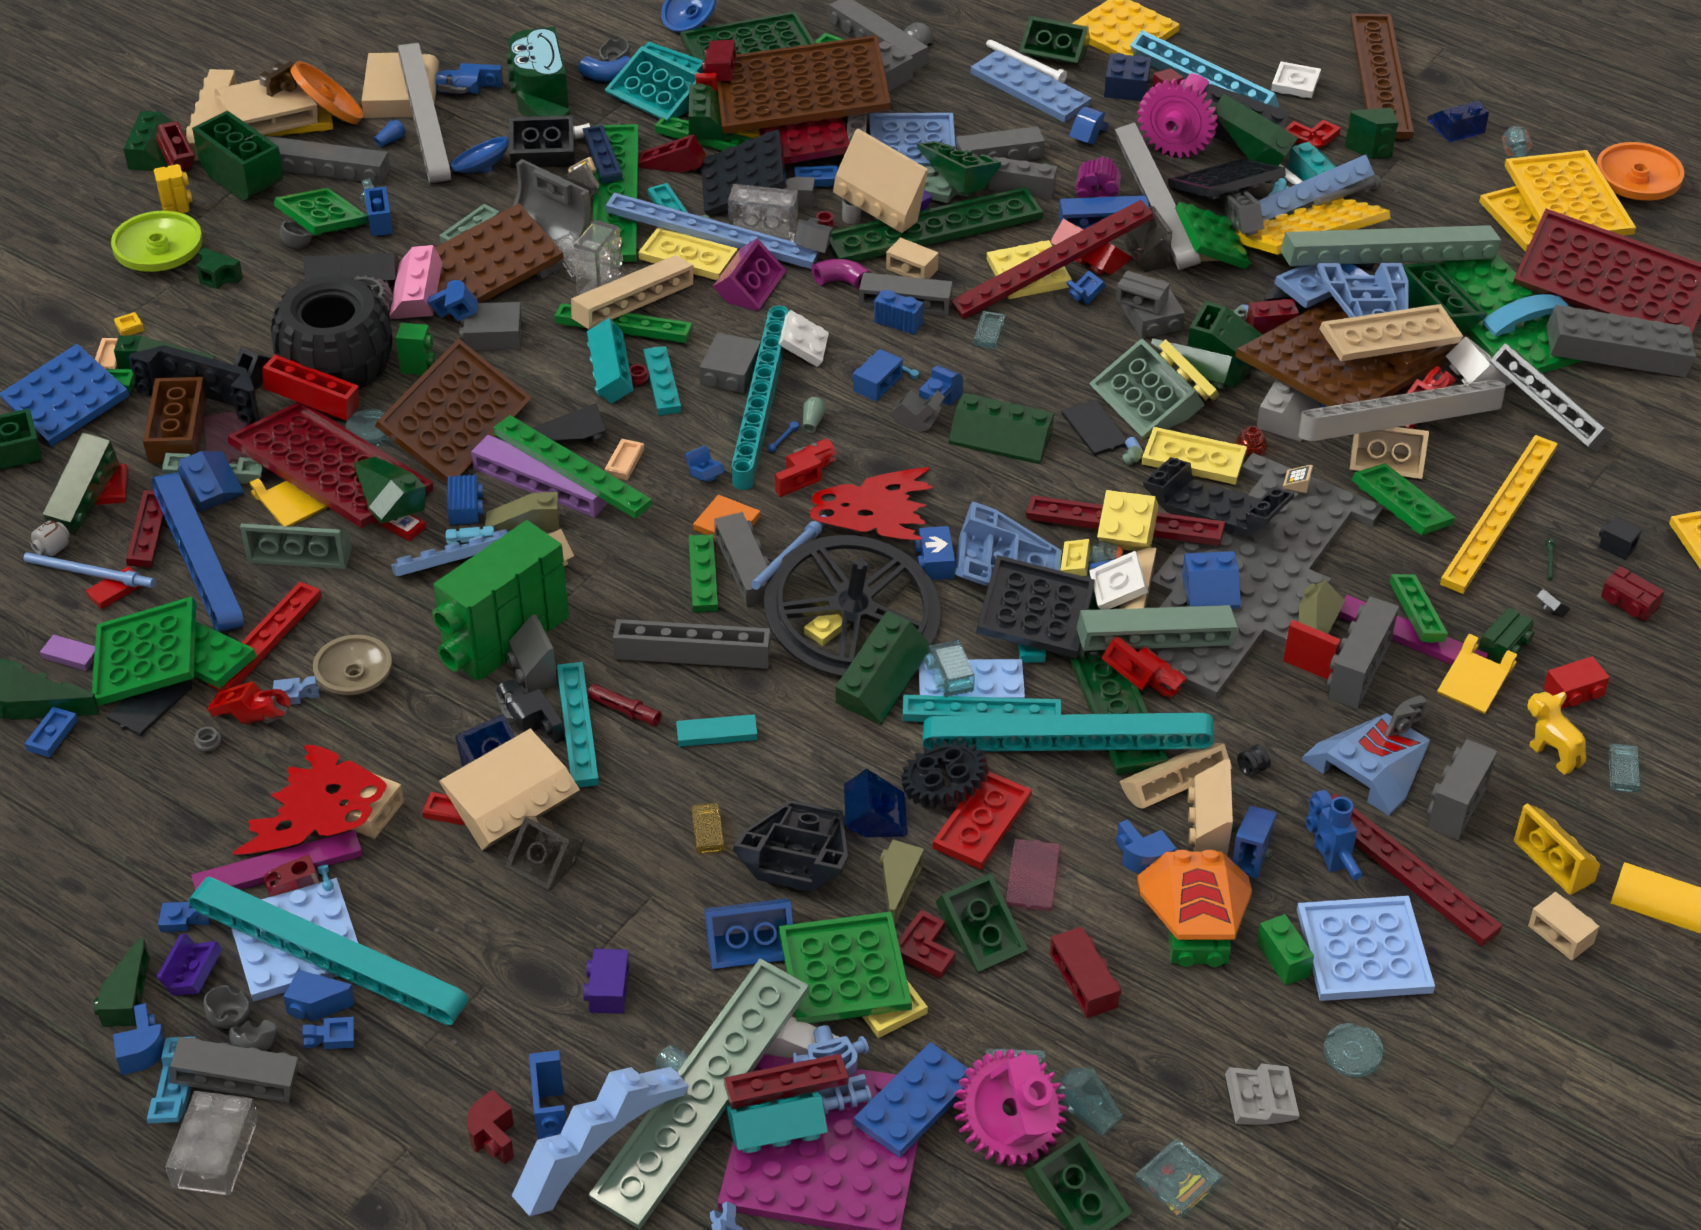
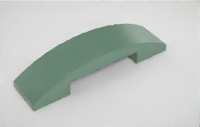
(245, 470)

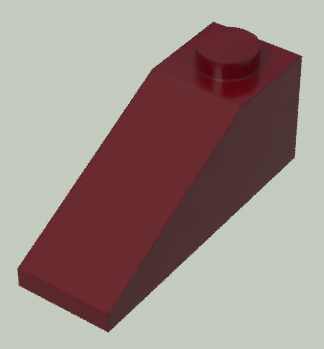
(674, 156)

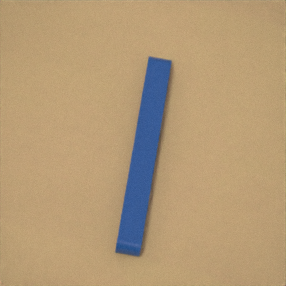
(197, 552)

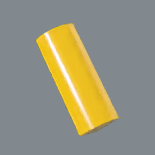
(1659, 897)

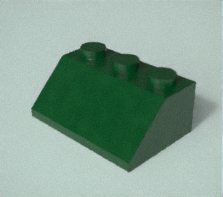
(1055, 40)
(705, 113)
(141, 146)

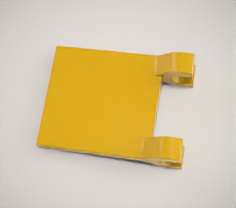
(286, 502)
(1475, 679)

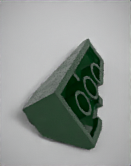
(1253, 133)
(959, 167)
(130, 344)
(1214, 367)
(389, 489)
(33, 696)

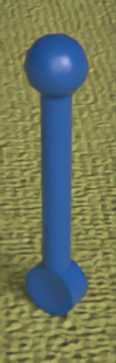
(793, 426)

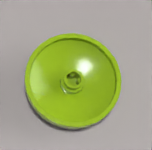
(156, 241)

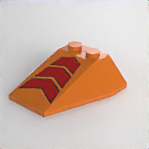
(1196, 894)

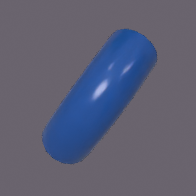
(601, 70)

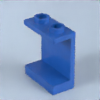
(546, 1082)

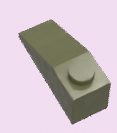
(538, 508)
(1320, 606)
(901, 869)

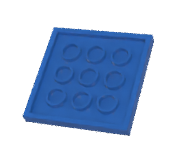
(65, 394)

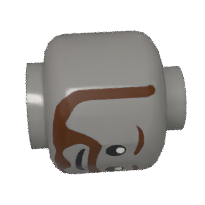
(49, 538)

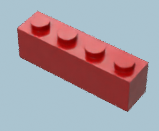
(310, 387)

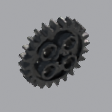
(964, 767)

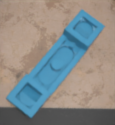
(1521, 310)
(170, 1098)

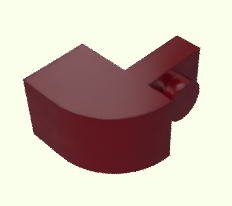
(486, 1126)

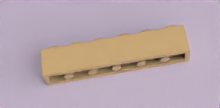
(206, 106)
(632, 291)

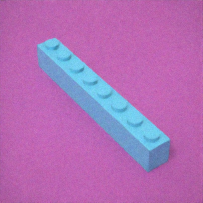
(1168, 56)

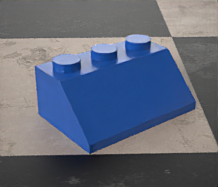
(746, 932)

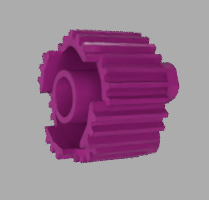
(1098, 179)

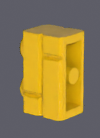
(172, 190)

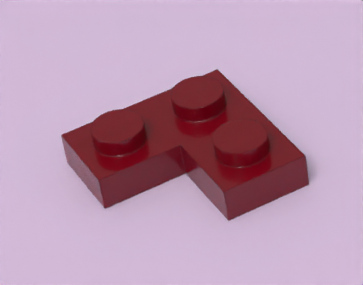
(919, 945)

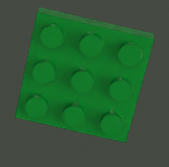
(320, 211)
(1212, 235)

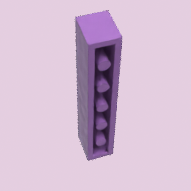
(517, 468)

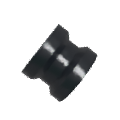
(1254, 760)

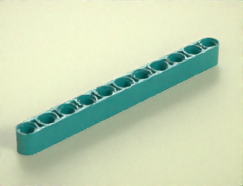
(759, 401)
(1072, 731)
(329, 951)

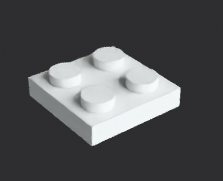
(1296, 80)
(803, 338)
(1119, 581)

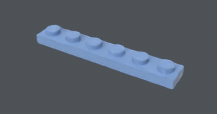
(1315, 187)
(451, 553)

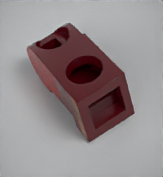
(291, 876)

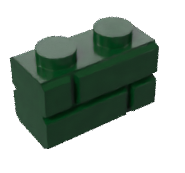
(1505, 634)

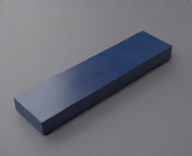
(602, 154)

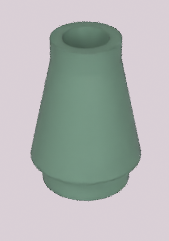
(813, 412)

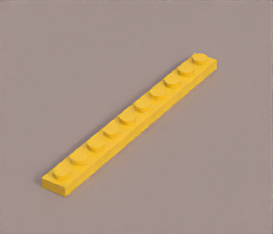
(1498, 514)

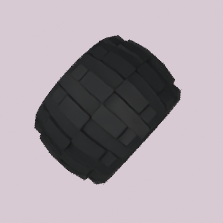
(334, 328)

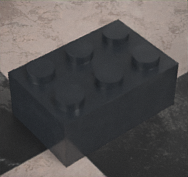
(542, 140)

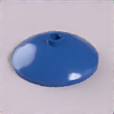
(686, 14)
(481, 156)

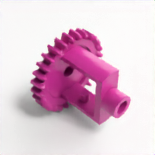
(1178, 116)
(1029, 1095)

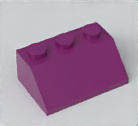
(750, 276)

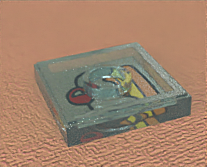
(1178, 1177)

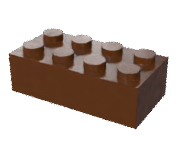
(175, 417)

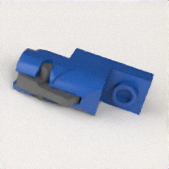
(469, 78)

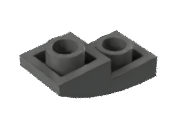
(1406, 713)

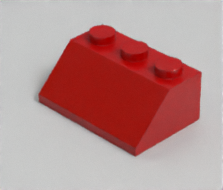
(1105, 258)

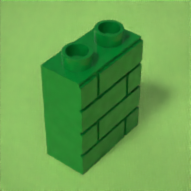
(495, 595)

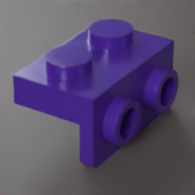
(188, 965)

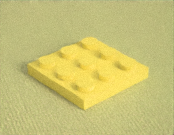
(1004, 259)
(1187, 371)

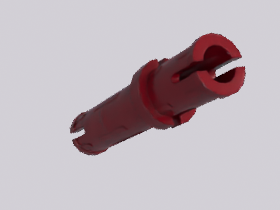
(633, 708)

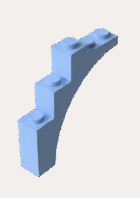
(588, 1127)

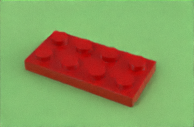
(982, 821)

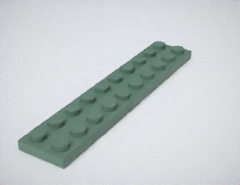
(677, 1127)

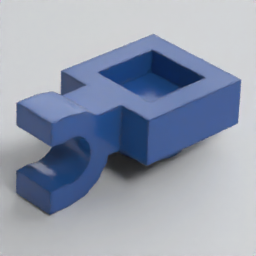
(178, 917)
(335, 1033)

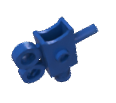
(1333, 831)

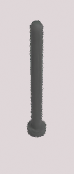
(1371, 183)

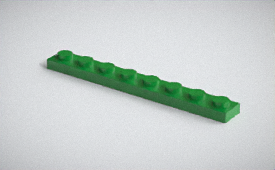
(573, 467)

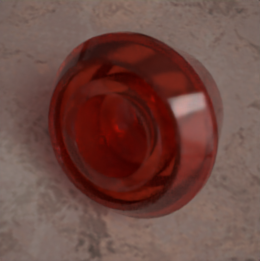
(1253, 439)

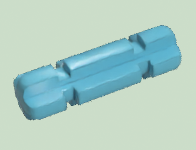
(465, 534)

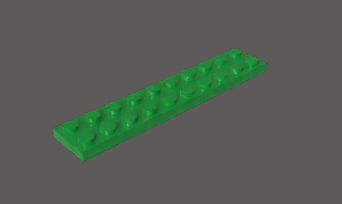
(625, 144)

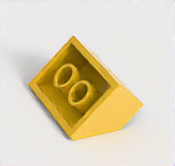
(1555, 850)

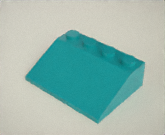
(654, 84)

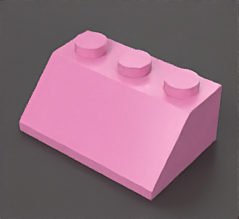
(416, 281)

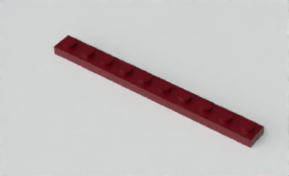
(1051, 259)

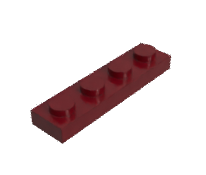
(145, 532)
(786, 1081)

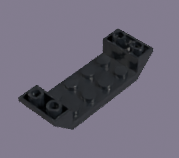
(221, 380)
(1185, 496)

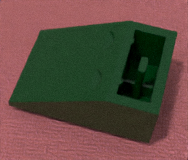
(1220, 330)

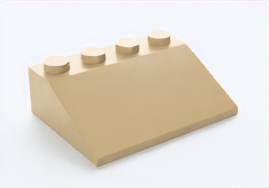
(881, 181)
(508, 785)

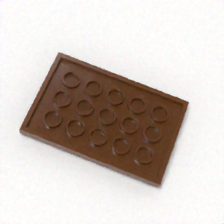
(497, 254)
(452, 410)

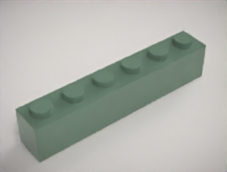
(1157, 627)

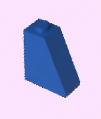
(1253, 840)

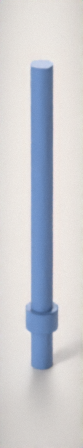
(812, 530)
(129, 578)

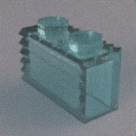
(950, 668)

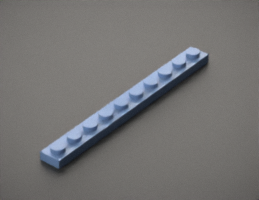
(708, 229)

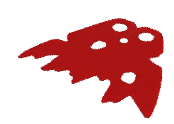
(888, 507)
(310, 804)

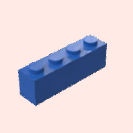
(1088, 211)

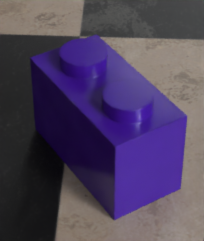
(608, 981)

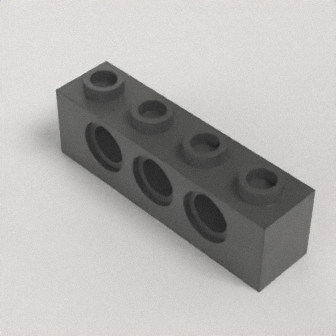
(1243, 211)

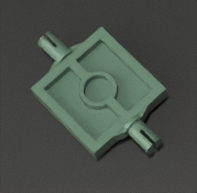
(939, 187)

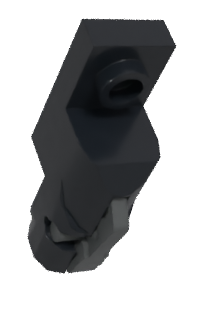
(529, 710)

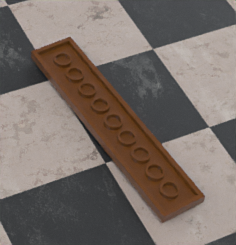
(1381, 68)

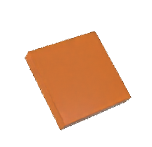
(722, 507)

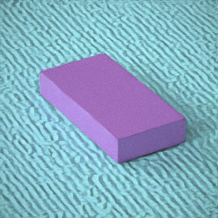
(68, 652)

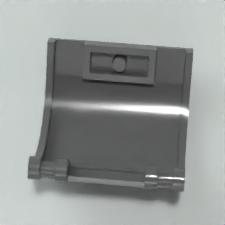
(553, 203)

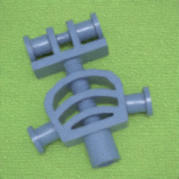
(826, 1045)

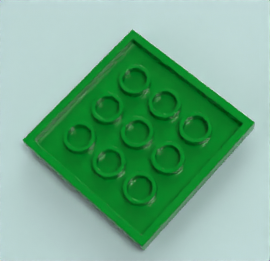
(144, 651)
(849, 967)

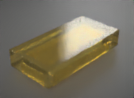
(707, 827)

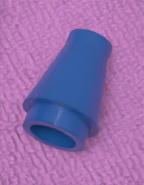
(391, 132)

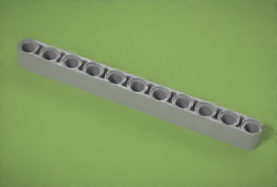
(1157, 194)
(1401, 410)

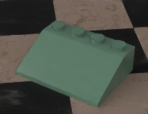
(1147, 390)

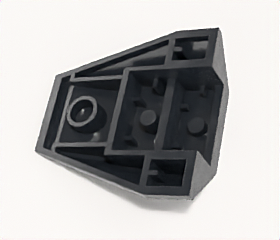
(795, 846)

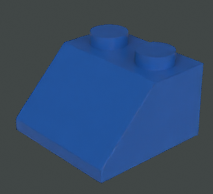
(209, 479)
(1211, 579)

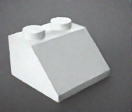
(1474, 363)

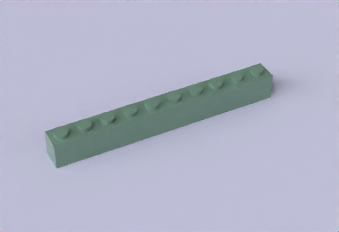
(1390, 245)

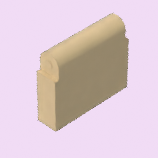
(385, 86)
(267, 113)

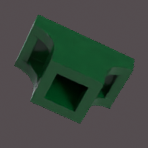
(217, 269)

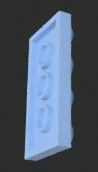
(992, 679)

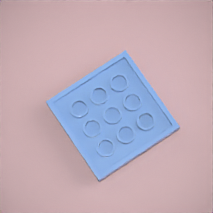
(1365, 948)
(271, 969)

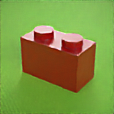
(1578, 680)

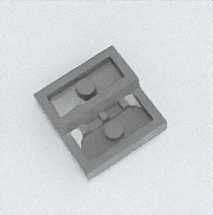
(1262, 1095)

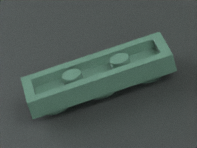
(478, 216)

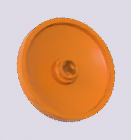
(326, 93)
(1641, 170)

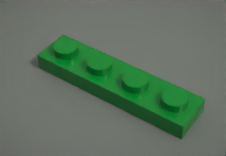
(703, 573)
(1418, 608)

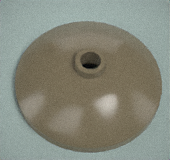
(352, 664)

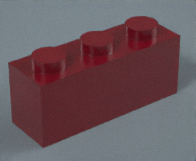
(1085, 972)

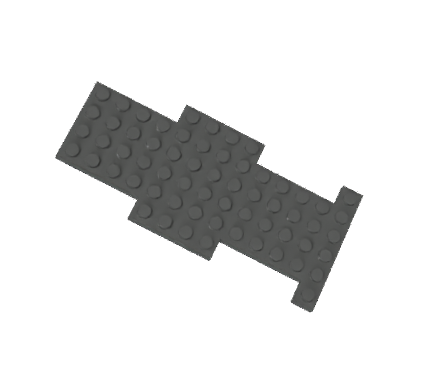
(1272, 571)

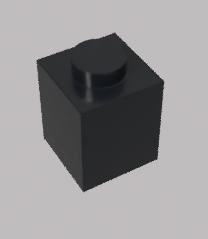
(1619, 538)

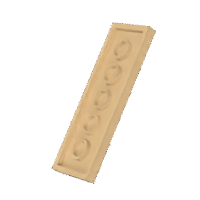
(1390, 332)

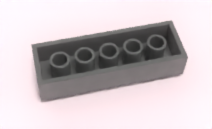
(1620, 341)

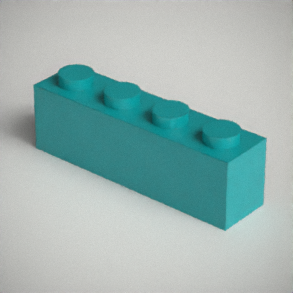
(609, 361)

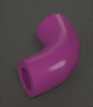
(838, 270)

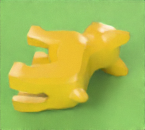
(1556, 731)

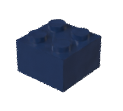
(1127, 77)

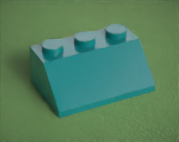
(1308, 161)
(777, 1122)

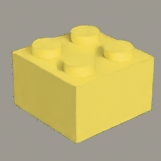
(1128, 520)

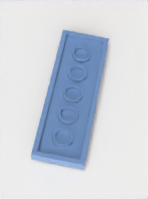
(1030, 85)

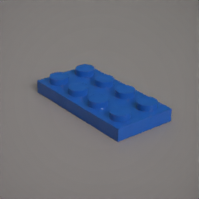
(912, 1100)

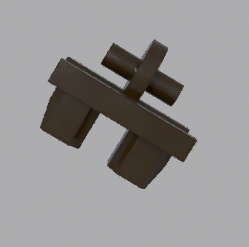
(279, 79)

